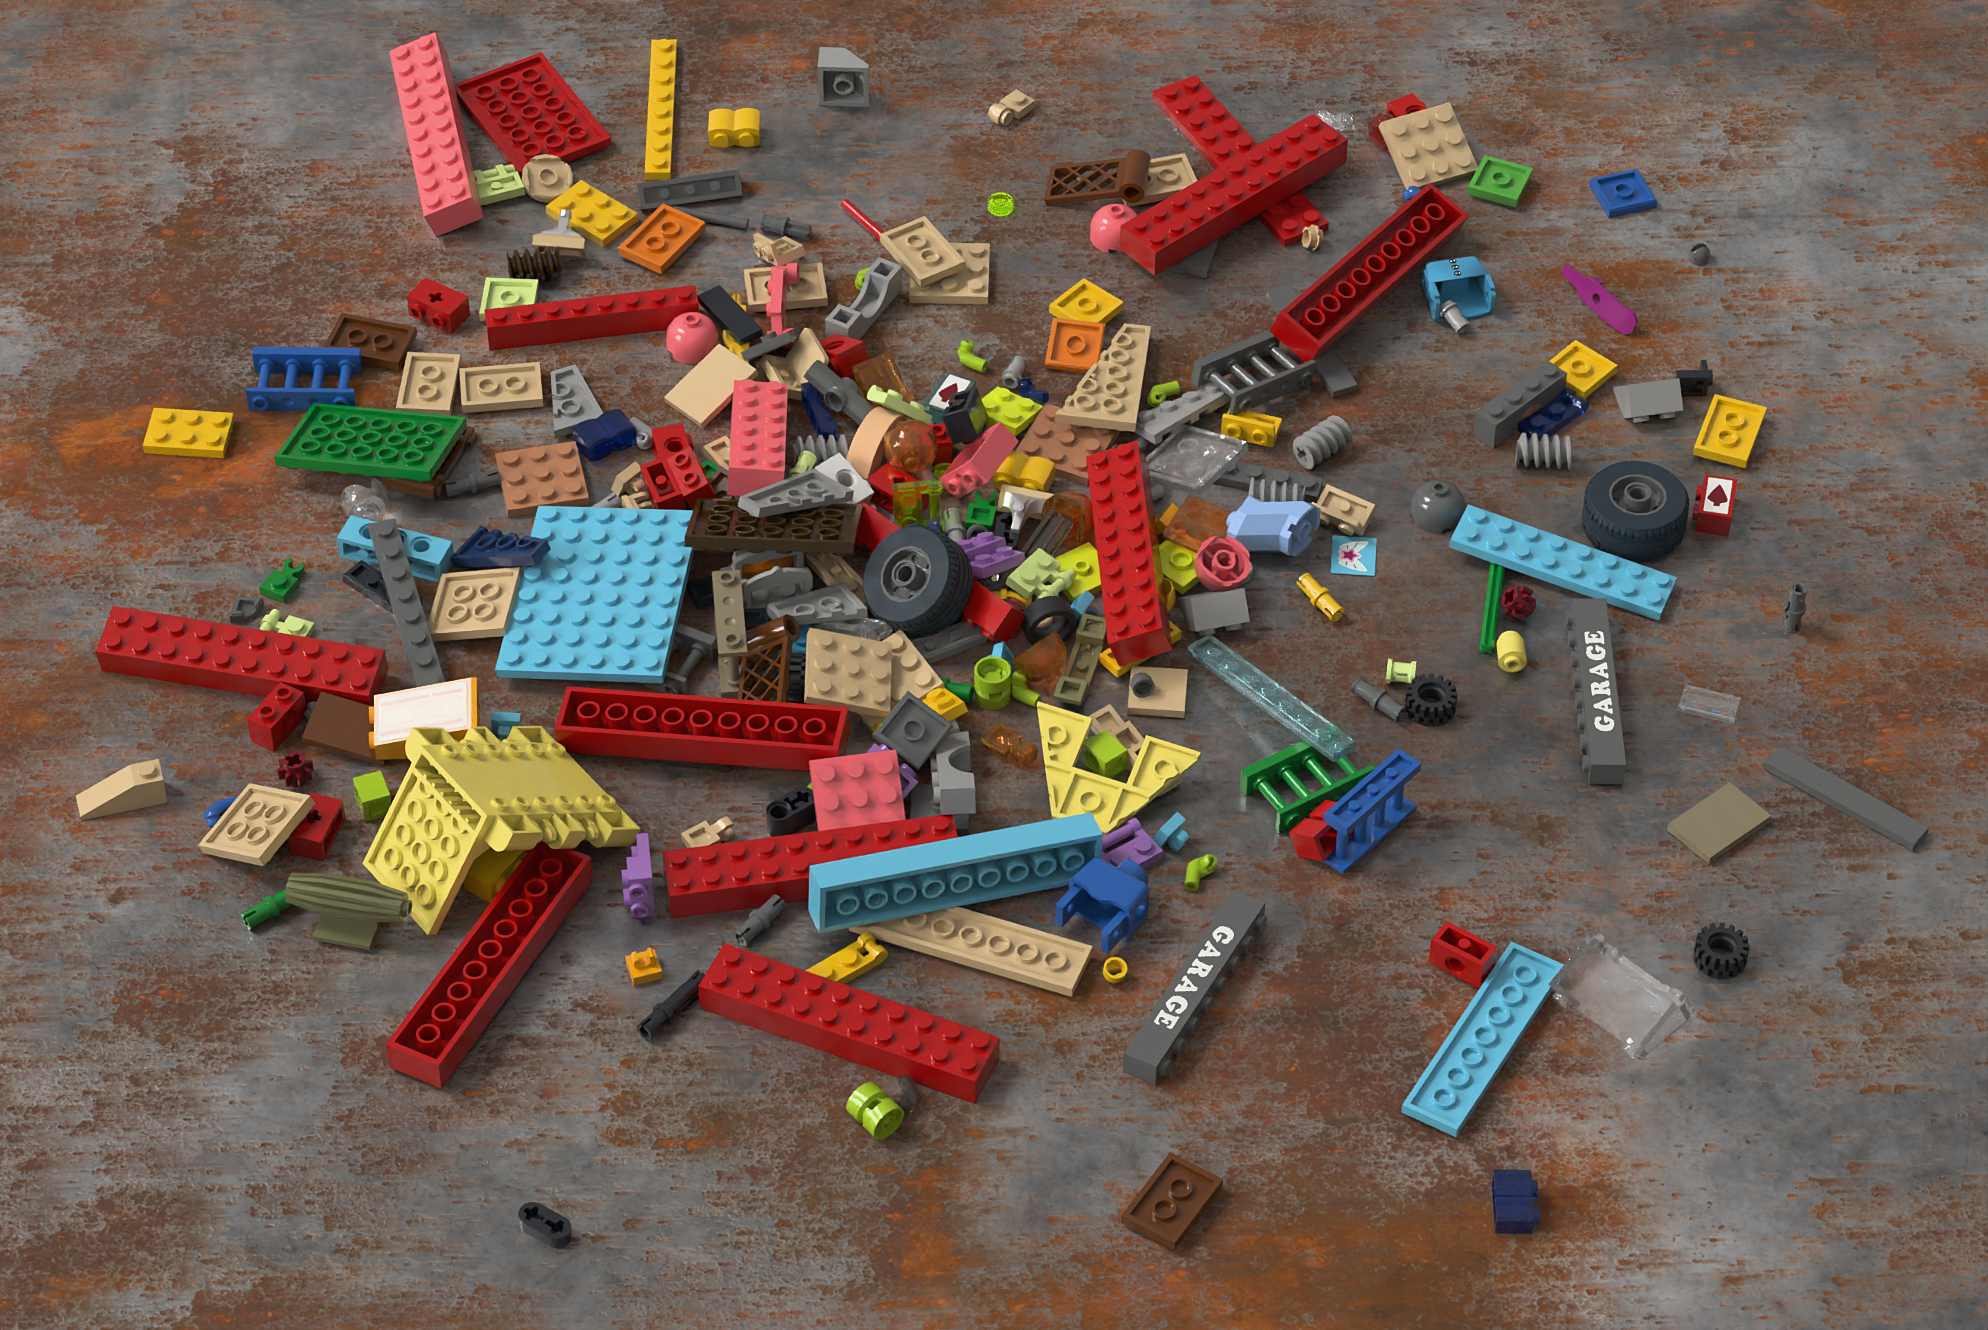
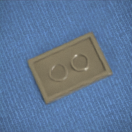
(1719, 823)

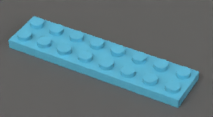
(1563, 562)
(1482, 1040)

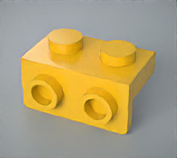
(1252, 427)

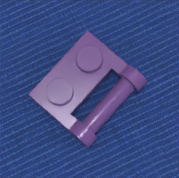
(1140, 850)

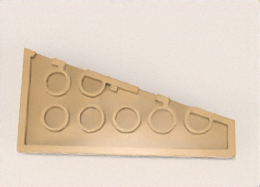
(1112, 387)

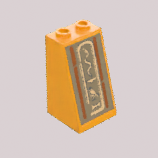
(445, 705)

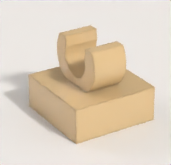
(628, 481)

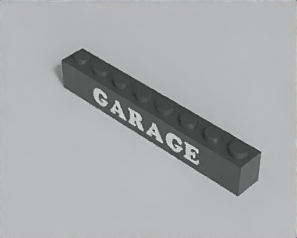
(1596, 691)
(1194, 988)

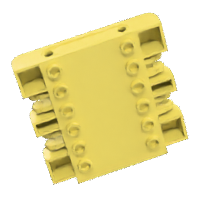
(483, 797)

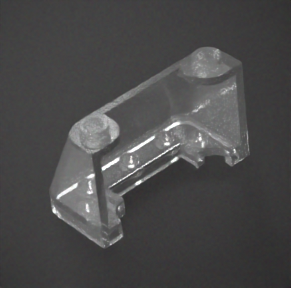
(1620, 996)

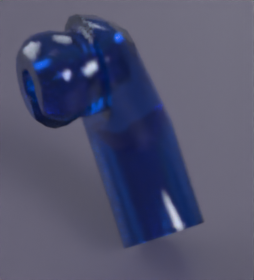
(1029, 390)

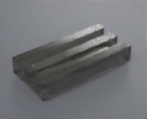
(1044, 533)

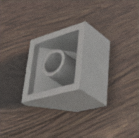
(842, 78)
(1649, 398)
(1214, 610)

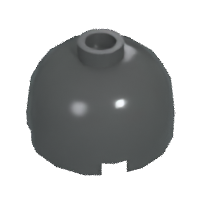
(1437, 506)

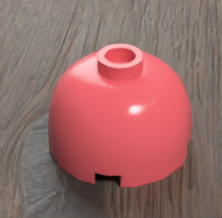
(1106, 226)
(691, 337)
(1222, 564)

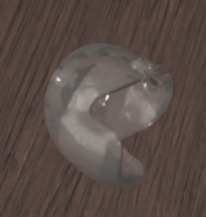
(365, 502)

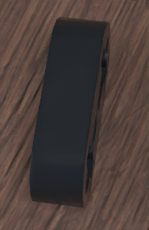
(1000, 530)
(547, 1221)

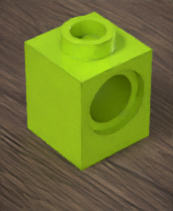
(1104, 755)
(372, 795)

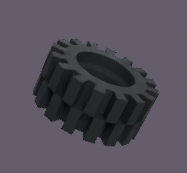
(797, 678)
(1432, 688)
(1719, 963)

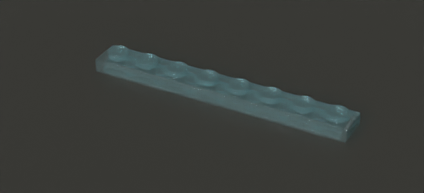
(1272, 698)

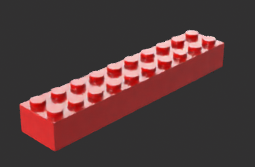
(1233, 194)
(1368, 273)
(1128, 554)
(237, 657)
(700, 728)
(753, 870)
(489, 963)
(849, 1023)

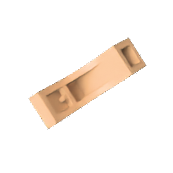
(867, 445)

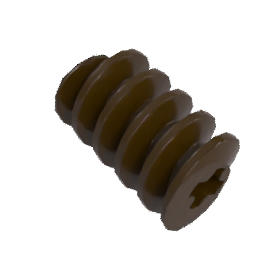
(534, 264)

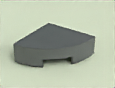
(245, 608)

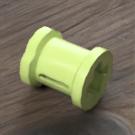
(1400, 671)

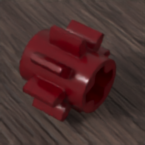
(1518, 602)
(295, 769)

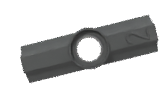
(838, 392)

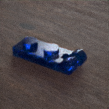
(817, 415)
(1554, 415)

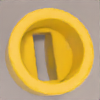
(1112, 966)

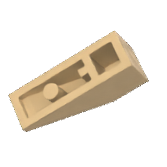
(126, 790)

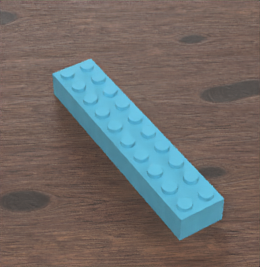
(951, 872)

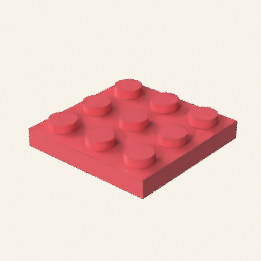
(857, 790)

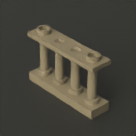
(729, 629)

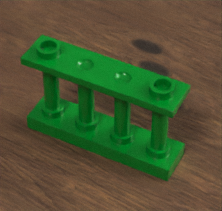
(1283, 766)

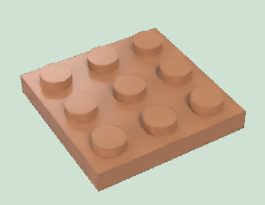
(1065, 444)
(541, 478)

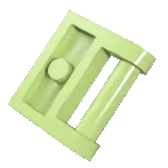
(893, 401)

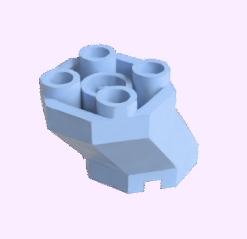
(1274, 525)

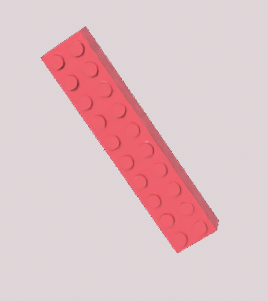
(436, 134)

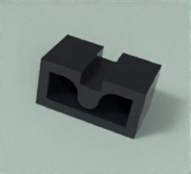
(965, 416)

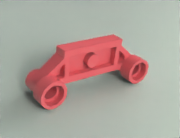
(778, 290)

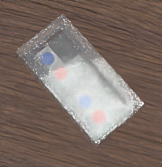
(1709, 704)

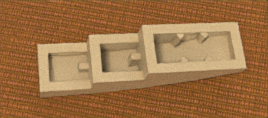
(1124, 733)

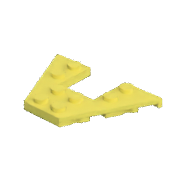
(1081, 792)

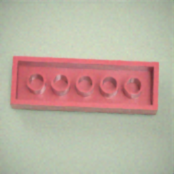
(757, 435)

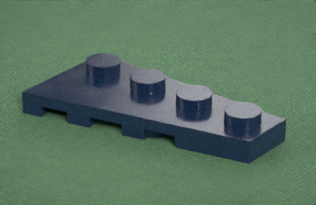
(496, 549)

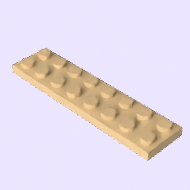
(989, 946)

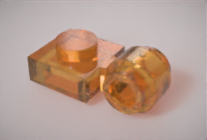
(1006, 740)

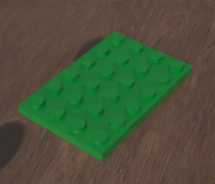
(371, 442)

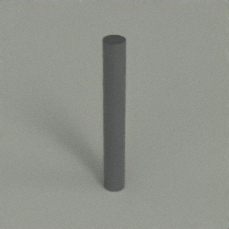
(716, 218)

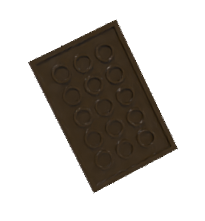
(811, 530)

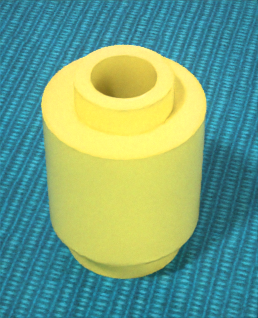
(1511, 651)

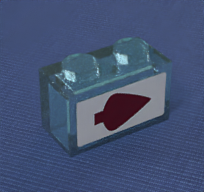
(942, 391)

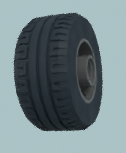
(1635, 511)
(917, 581)

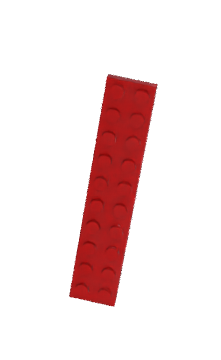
(1223, 139)

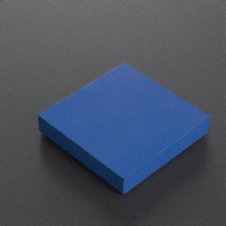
(1623, 193)

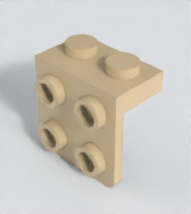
(797, 362)

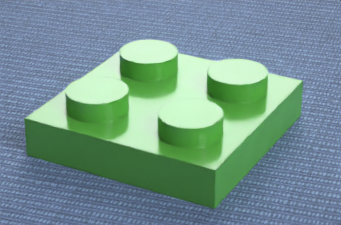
(1500, 181)

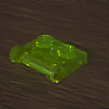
(908, 502)

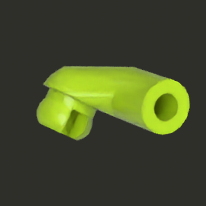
(968, 358)
(1020, 690)
(1197, 869)

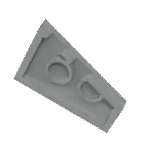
(571, 400)
(820, 606)

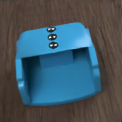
(1463, 282)

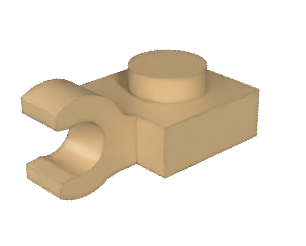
(705, 835)

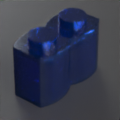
(604, 435)
(1513, 1202)

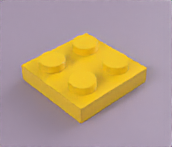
(1086, 303)
(1584, 368)

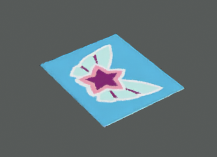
(1353, 555)

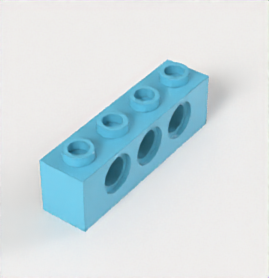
(425, 553)

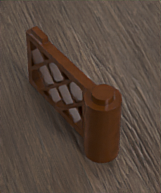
(1129, 179)
(436, 487)
(764, 643)

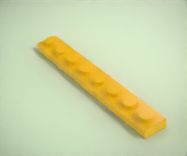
(661, 109)

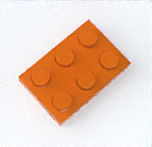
(662, 238)

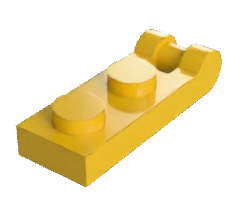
(849, 962)

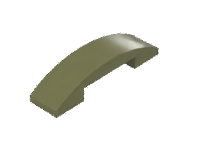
(1083, 661)

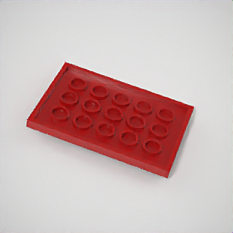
(531, 113)

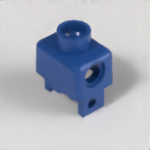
(1108, 898)

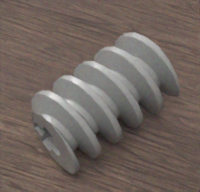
(1322, 441)
(820, 449)
(1543, 450)
(1273, 494)

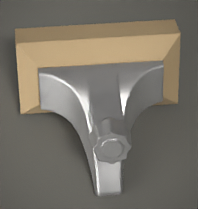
(569, 242)
(1022, 504)

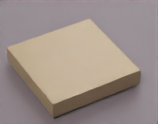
(1168, 696)

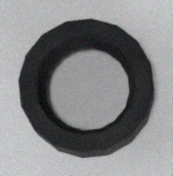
(1046, 608)

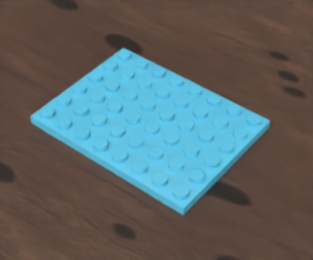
(600, 597)

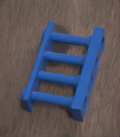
(303, 361)
(1371, 809)

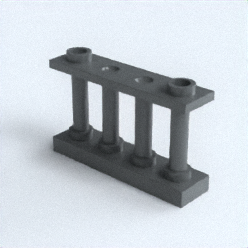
(1247, 353)
(698, 647)

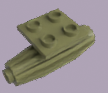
(348, 906)

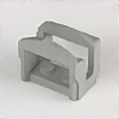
(773, 584)

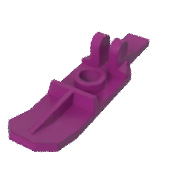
(1608, 307)

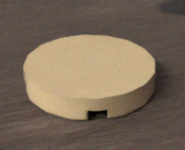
(546, 177)

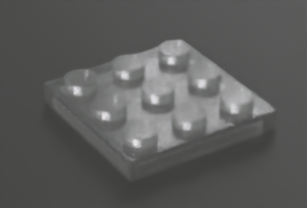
(1194, 459)

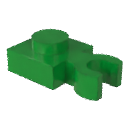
(982, 512)
(282, 584)

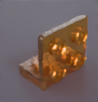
(1196, 523)

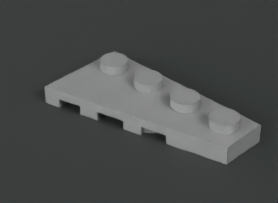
(1171, 414)
(794, 494)

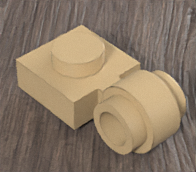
(1013, 105)

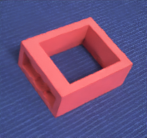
(978, 461)

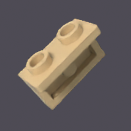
(779, 251)
(1345, 511)

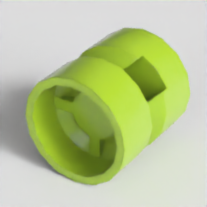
(992, 683)
(874, 1110)

